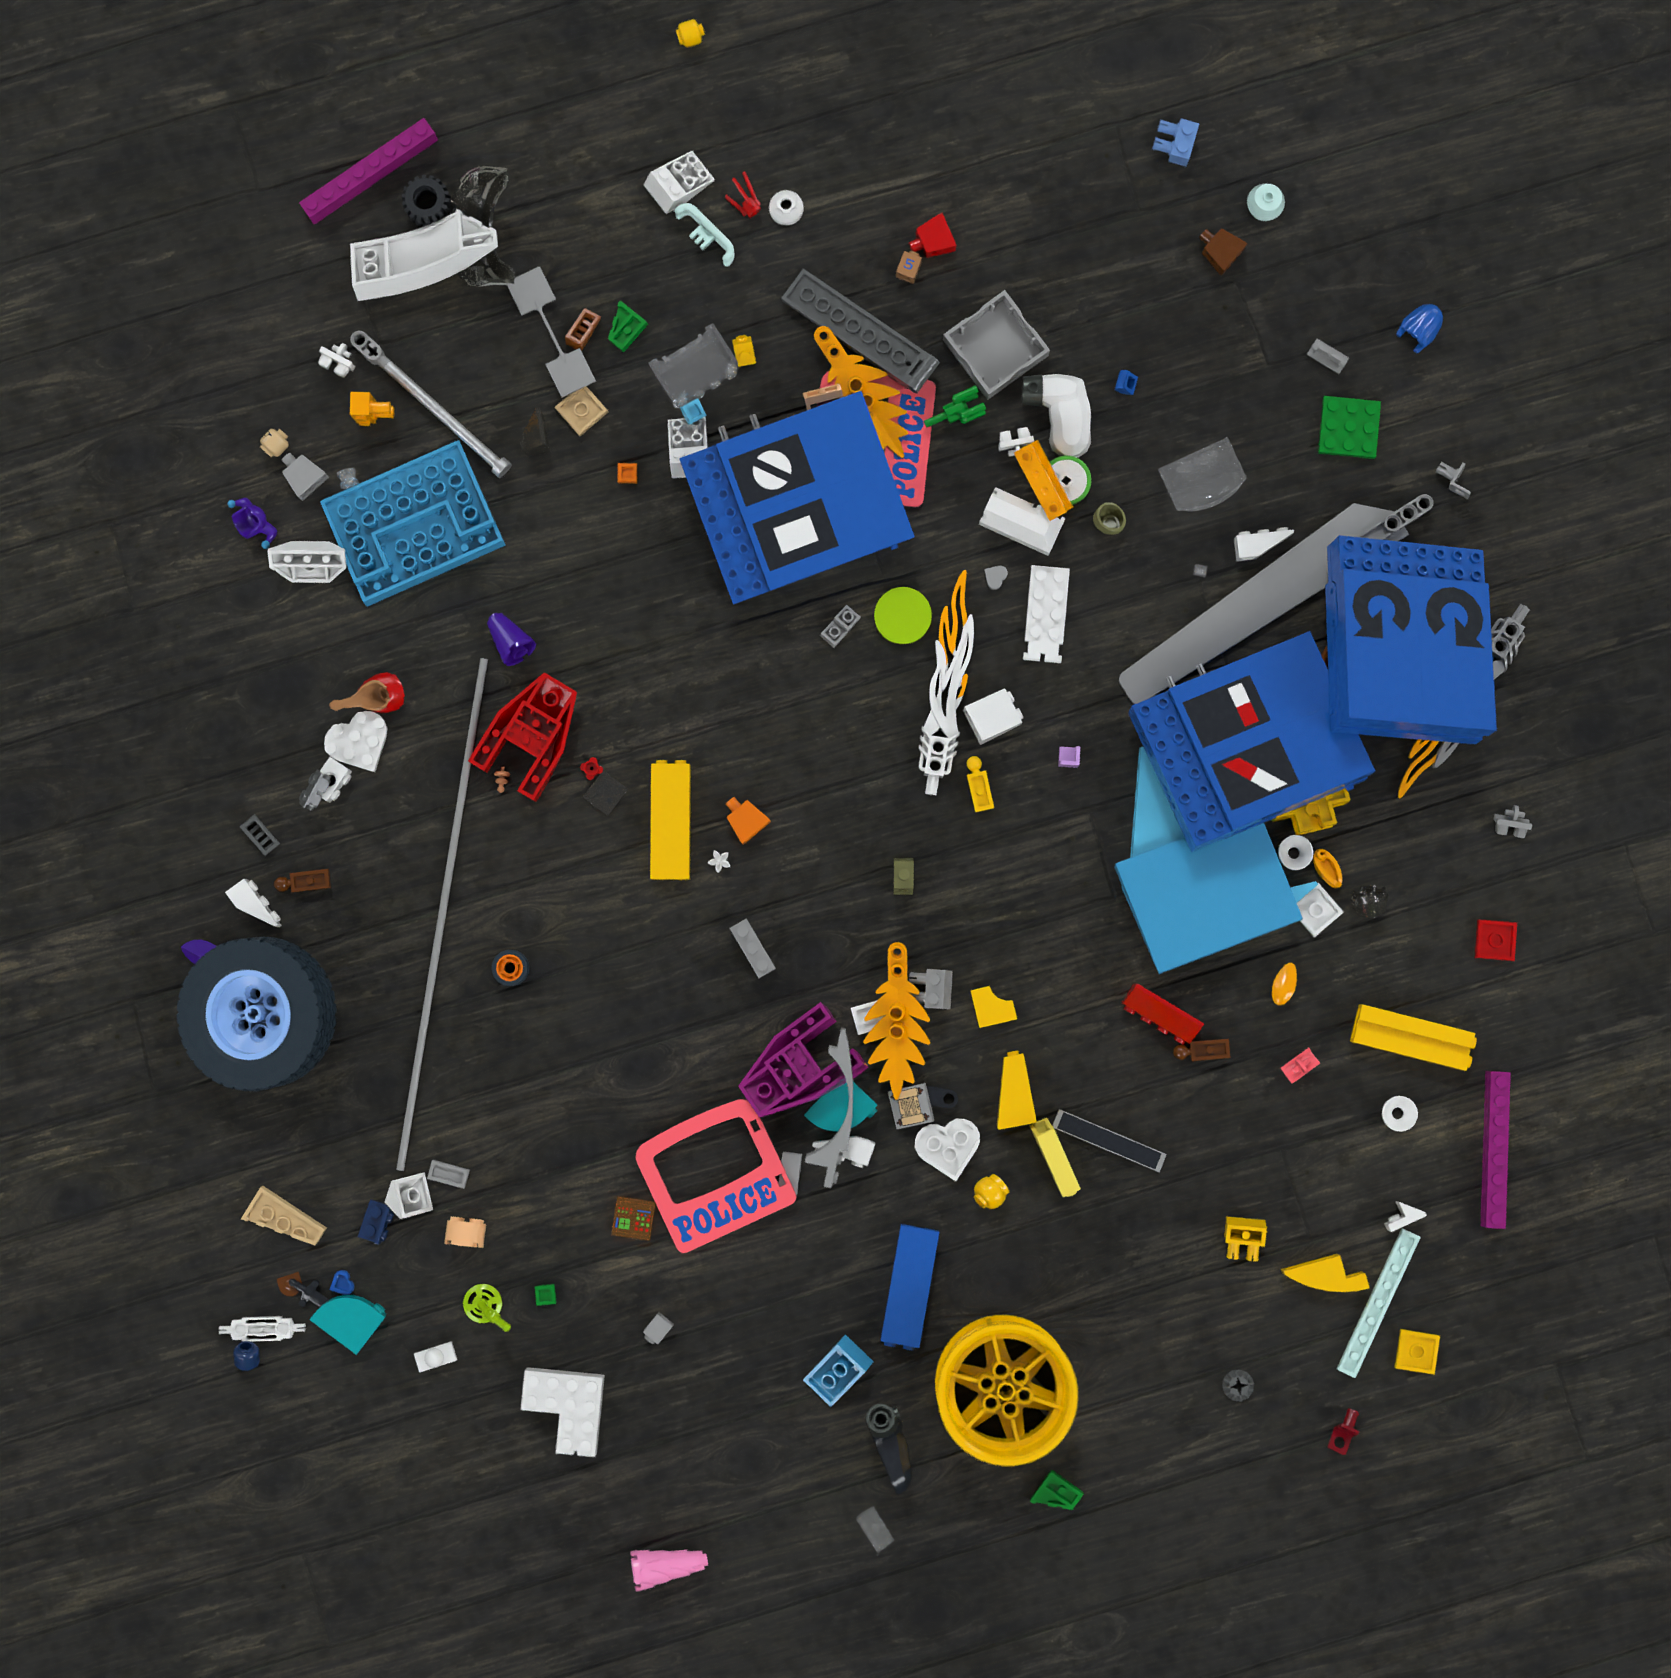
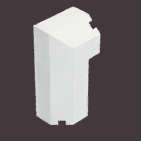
(1021, 521)

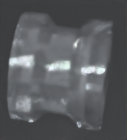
(347, 478)

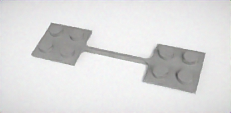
(569, 370)

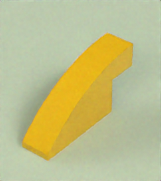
(1327, 1275)

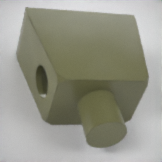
(903, 876)

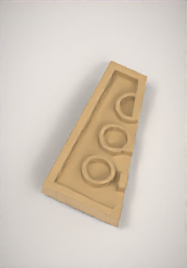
(276, 1213)

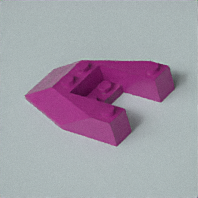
(787, 1071)

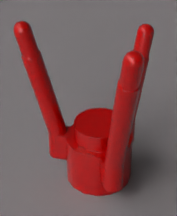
(751, 207)

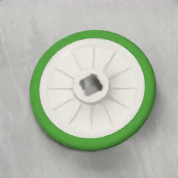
(1077, 472)

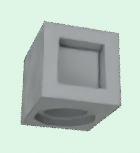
(657, 1329)

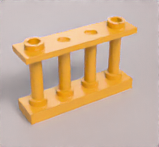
(1043, 480)

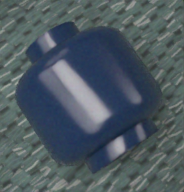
(246, 1356)

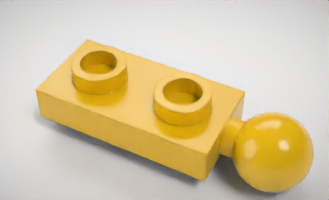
(979, 786)

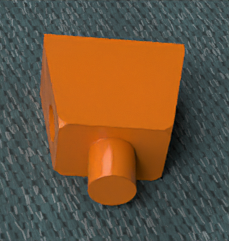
(746, 819)

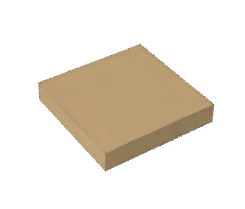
(581, 410)

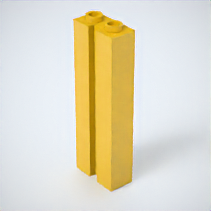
(670, 820)
(1413, 1037)

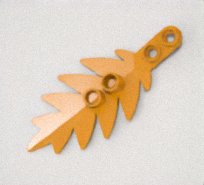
(855, 378)
(897, 1023)

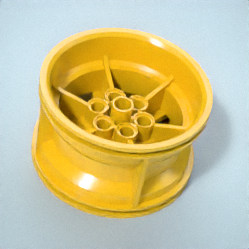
(1017, 1446)

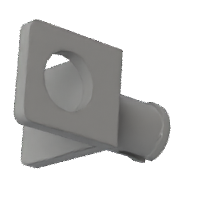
(1453, 475)

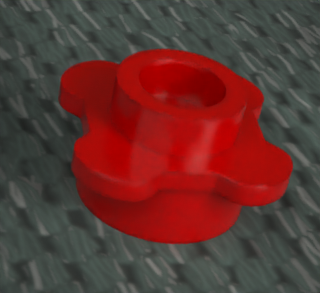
(591, 773)

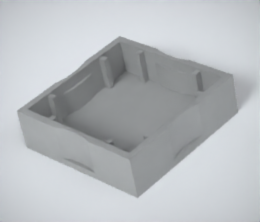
(996, 345)

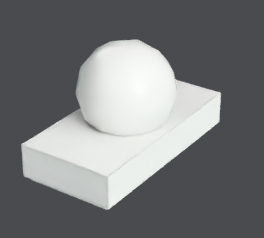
(435, 1356)

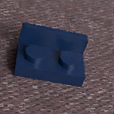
(375, 1222)

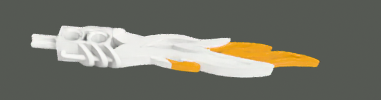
(936, 717)

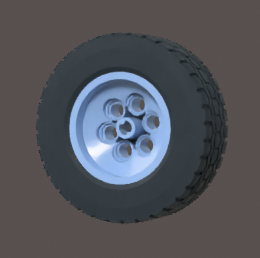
(214, 1019)

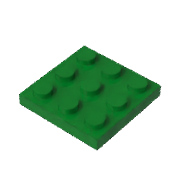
(1349, 427)

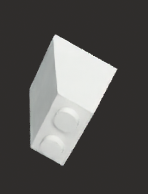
(993, 715)

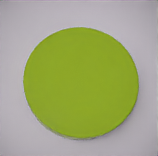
(902, 615)

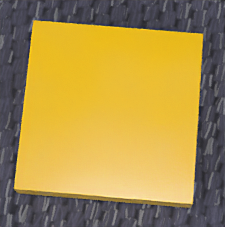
(1417, 1351)

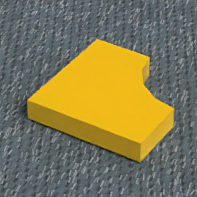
(991, 1009)

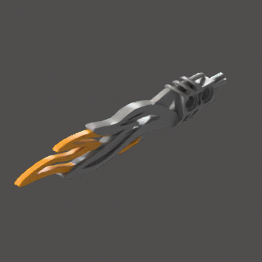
(1510, 649)

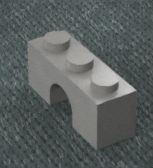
(752, 948)

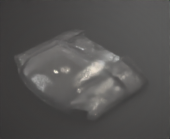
(1203, 477)

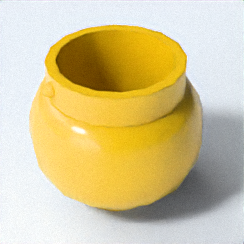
(990, 1192)

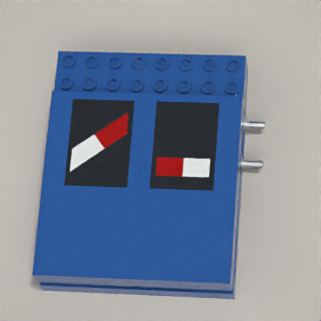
(1248, 742)

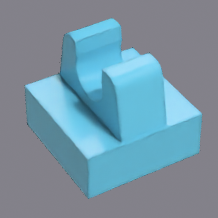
(693, 411)

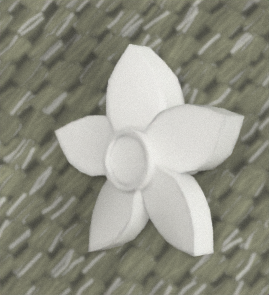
(719, 861)

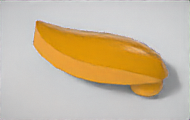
(1327, 868)
(1284, 984)

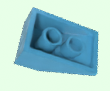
(838, 1370)

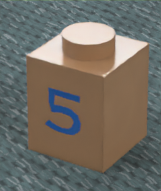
(909, 266)

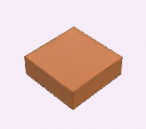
(627, 472)

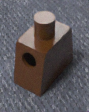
(1222, 249)

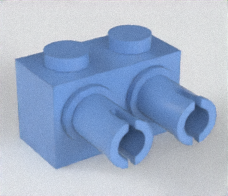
(1181, 147)

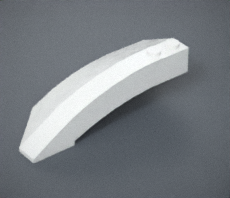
(419, 256)

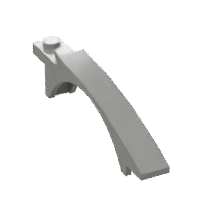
(829, 1153)

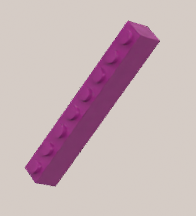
(368, 171)
(1495, 1149)

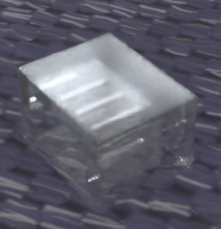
(1200, 570)

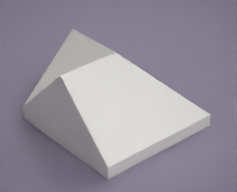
(409, 1196)

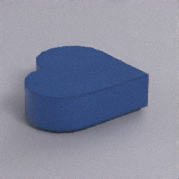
(342, 1283)

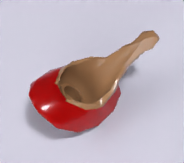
(371, 695)

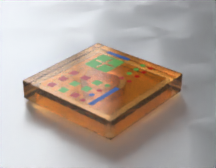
(633, 1218)

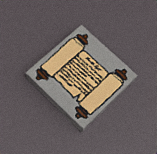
(911, 1107)

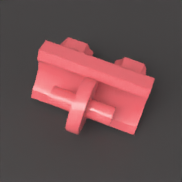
(1299, 1065)

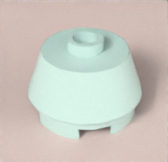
(1265, 202)

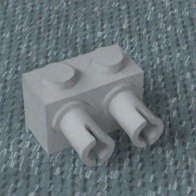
(938, 988)

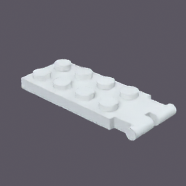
(1046, 613)

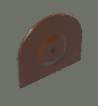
(284, 1285)

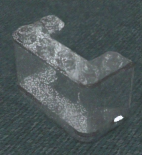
(695, 368)

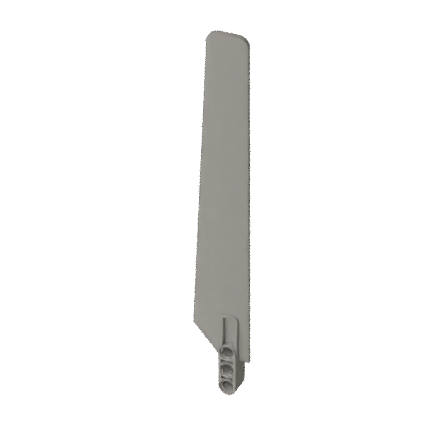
(1261, 599)

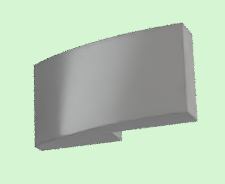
(840, 626)
(792, 1166)

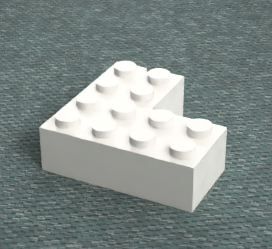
(575, 1398)

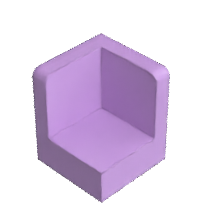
(1069, 756)

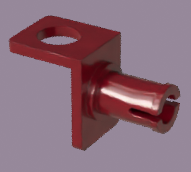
(1345, 1431)

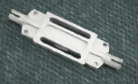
(241, 1328)

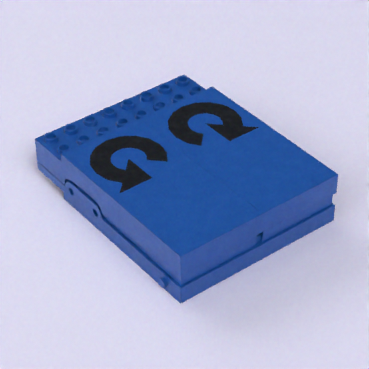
(1409, 641)

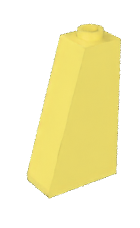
(1055, 1157)

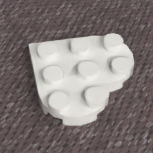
(359, 741)
(948, 1146)

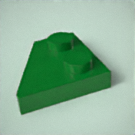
(626, 327)
(1057, 1492)

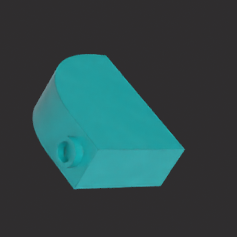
(832, 1108)
(349, 1320)

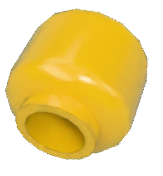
(690, 33)

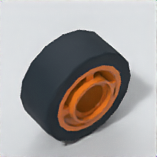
(521, 967)

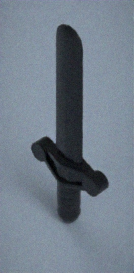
(309, 1293)

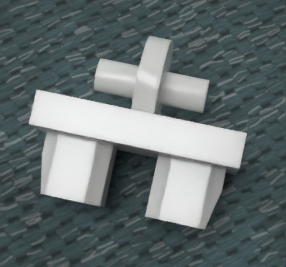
(343, 365)
(1007, 443)

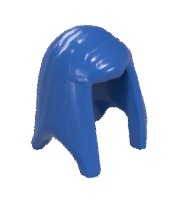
(1422, 324)

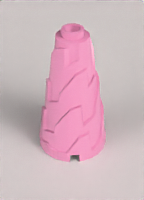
(661, 1566)

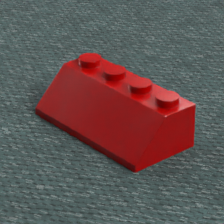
(1161, 1013)

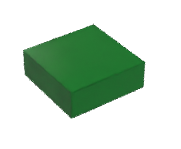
(545, 1294)

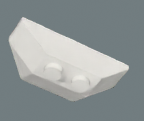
(307, 561)

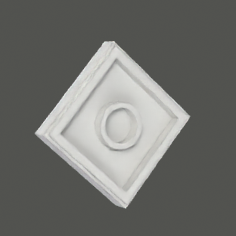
(1318, 910)

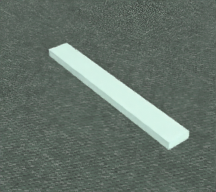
(1378, 1303)

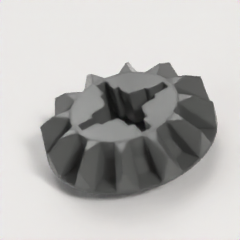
(1230, 1380)

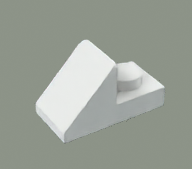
(1408, 1215)

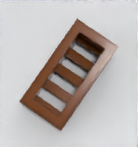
(577, 340)

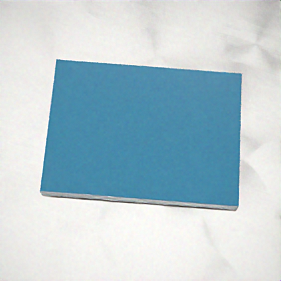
(412, 523)
(1207, 897)

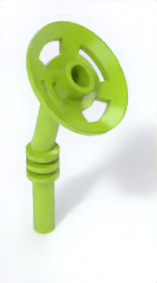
(488, 1314)

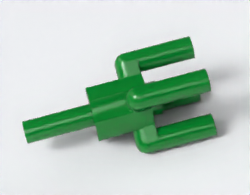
(958, 409)

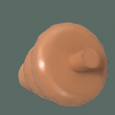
(501, 780)

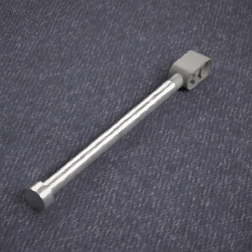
(500, 466)

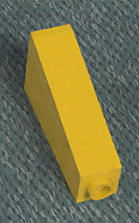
(1015, 1097)

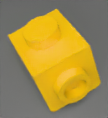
(744, 350)

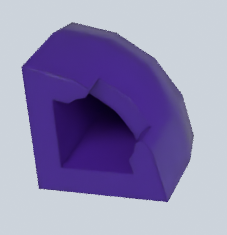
(196, 949)

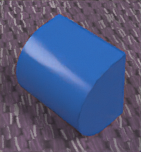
(1126, 382)

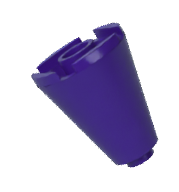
(509, 639)

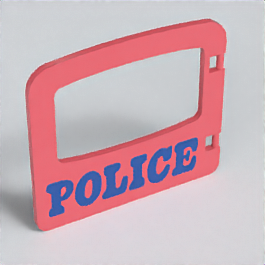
(910, 470)
(728, 1207)

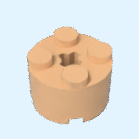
(465, 1233)

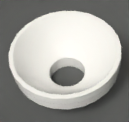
(784, 216)
(1305, 852)
(1409, 1113)

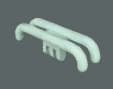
(706, 231)

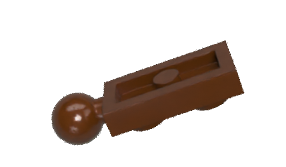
(304, 881)
(1204, 1050)

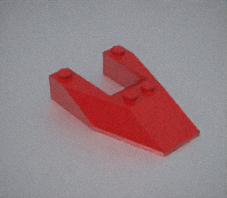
(536, 723)

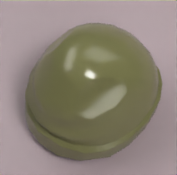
(1109, 519)

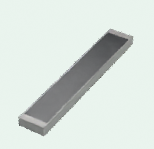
(1109, 1140)

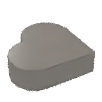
(995, 576)

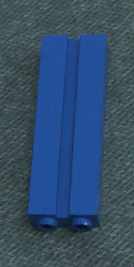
(909, 1286)

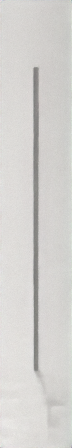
(441, 915)

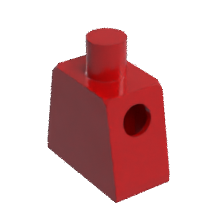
(934, 238)

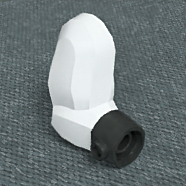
(1067, 410)

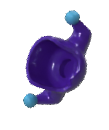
(251, 521)

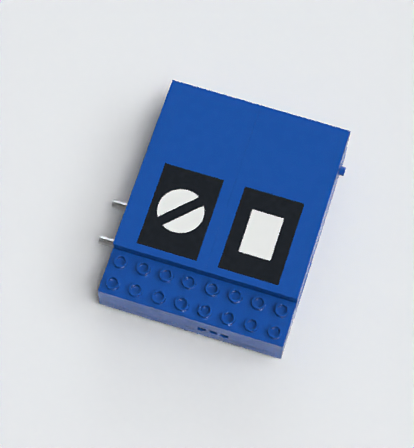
(796, 497)

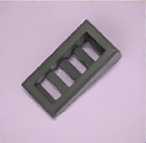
(248, 822)

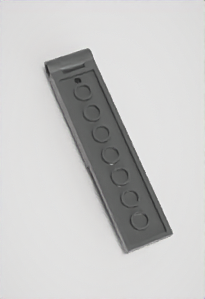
(861, 331)

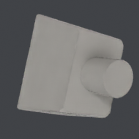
(303, 475)

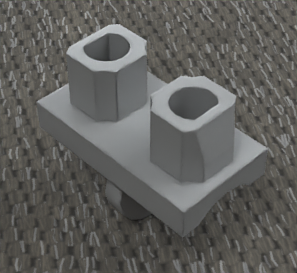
(1503, 822)

